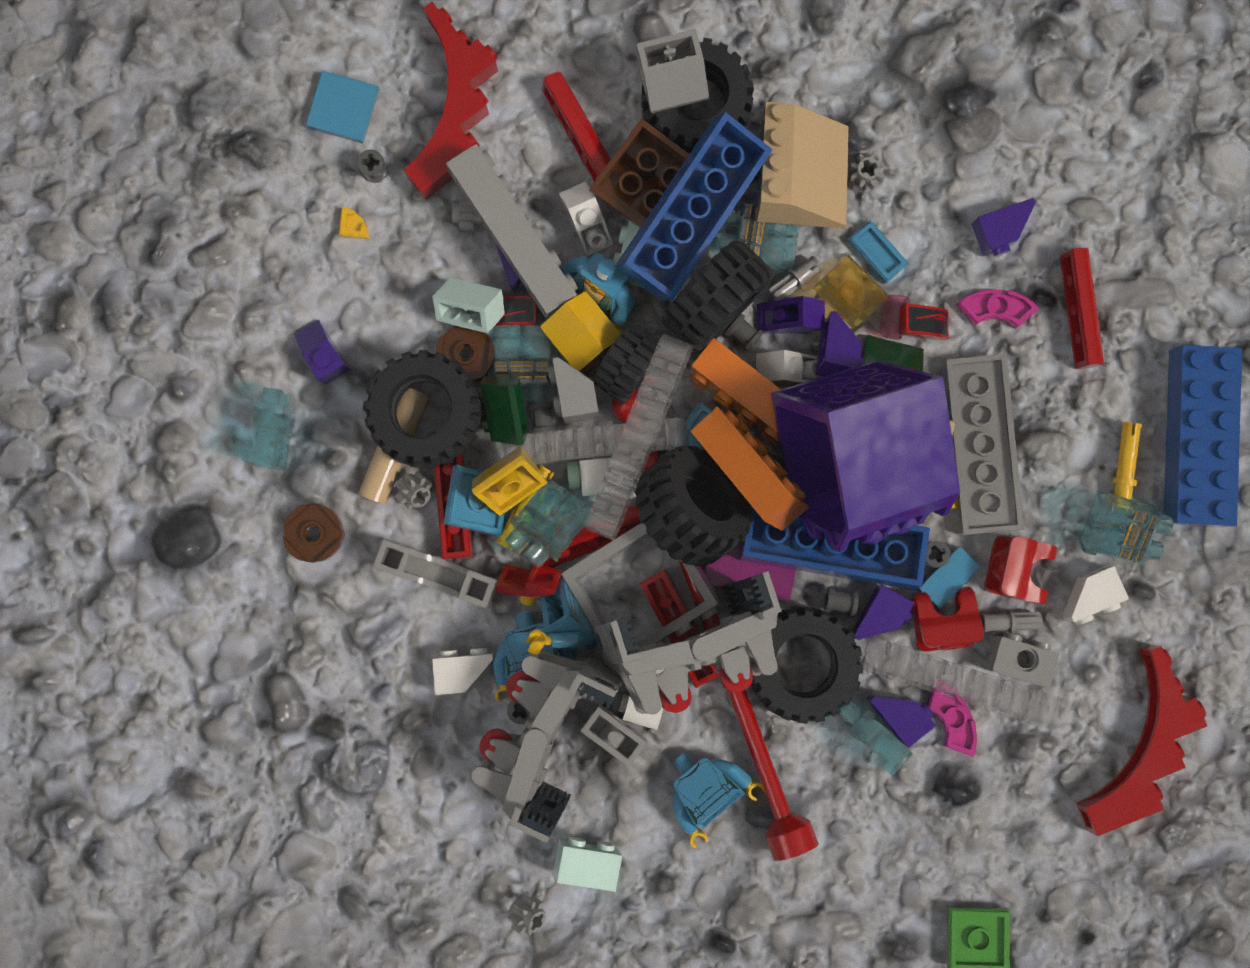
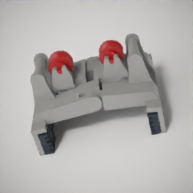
(736, 667)
(516, 763)

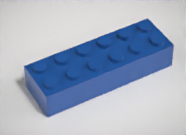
(694, 207)
(1203, 435)
(891, 562)

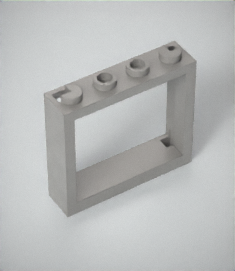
(679, 626)

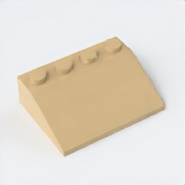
(806, 169)

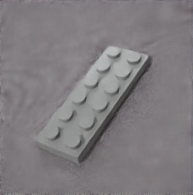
(985, 444)

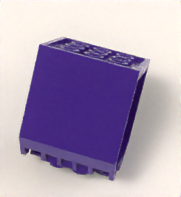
(868, 451)

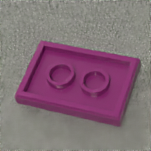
(731, 569)

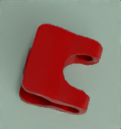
(1011, 567)
(951, 632)

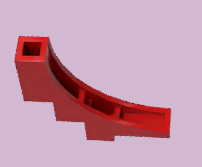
(464, 106)
(1157, 754)

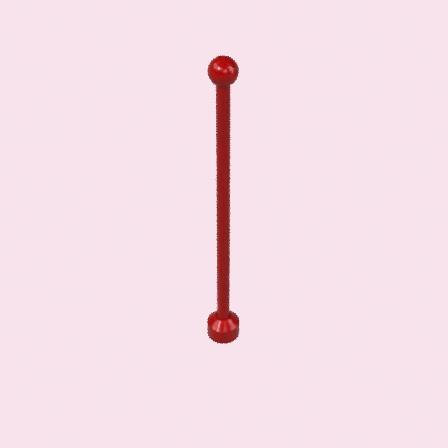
(788, 832)

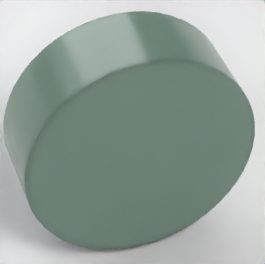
(574, 475)

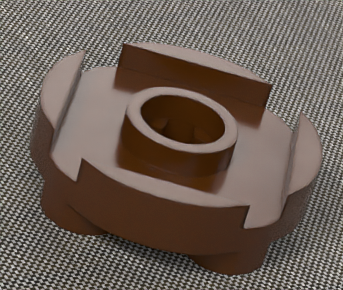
(479, 343)
(296, 533)

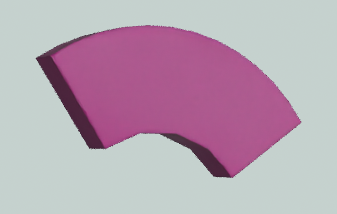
(998, 305)
(956, 721)

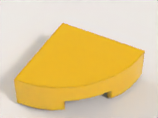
(352, 225)

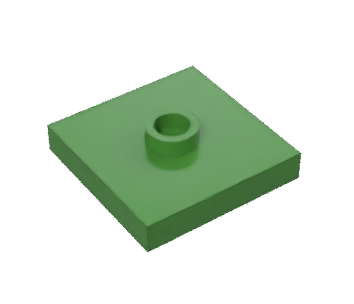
(978, 937)

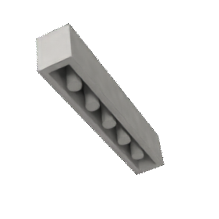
(511, 230)

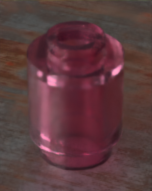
(891, 316)

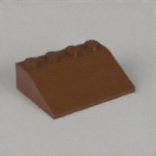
(639, 173)

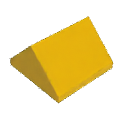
(580, 331)
(508, 481)

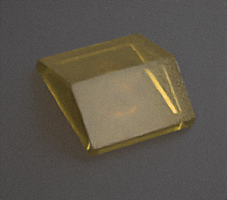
(850, 292)

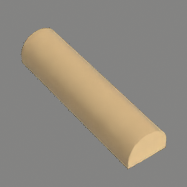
(383, 469)

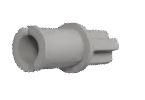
(795, 279)
(1011, 621)

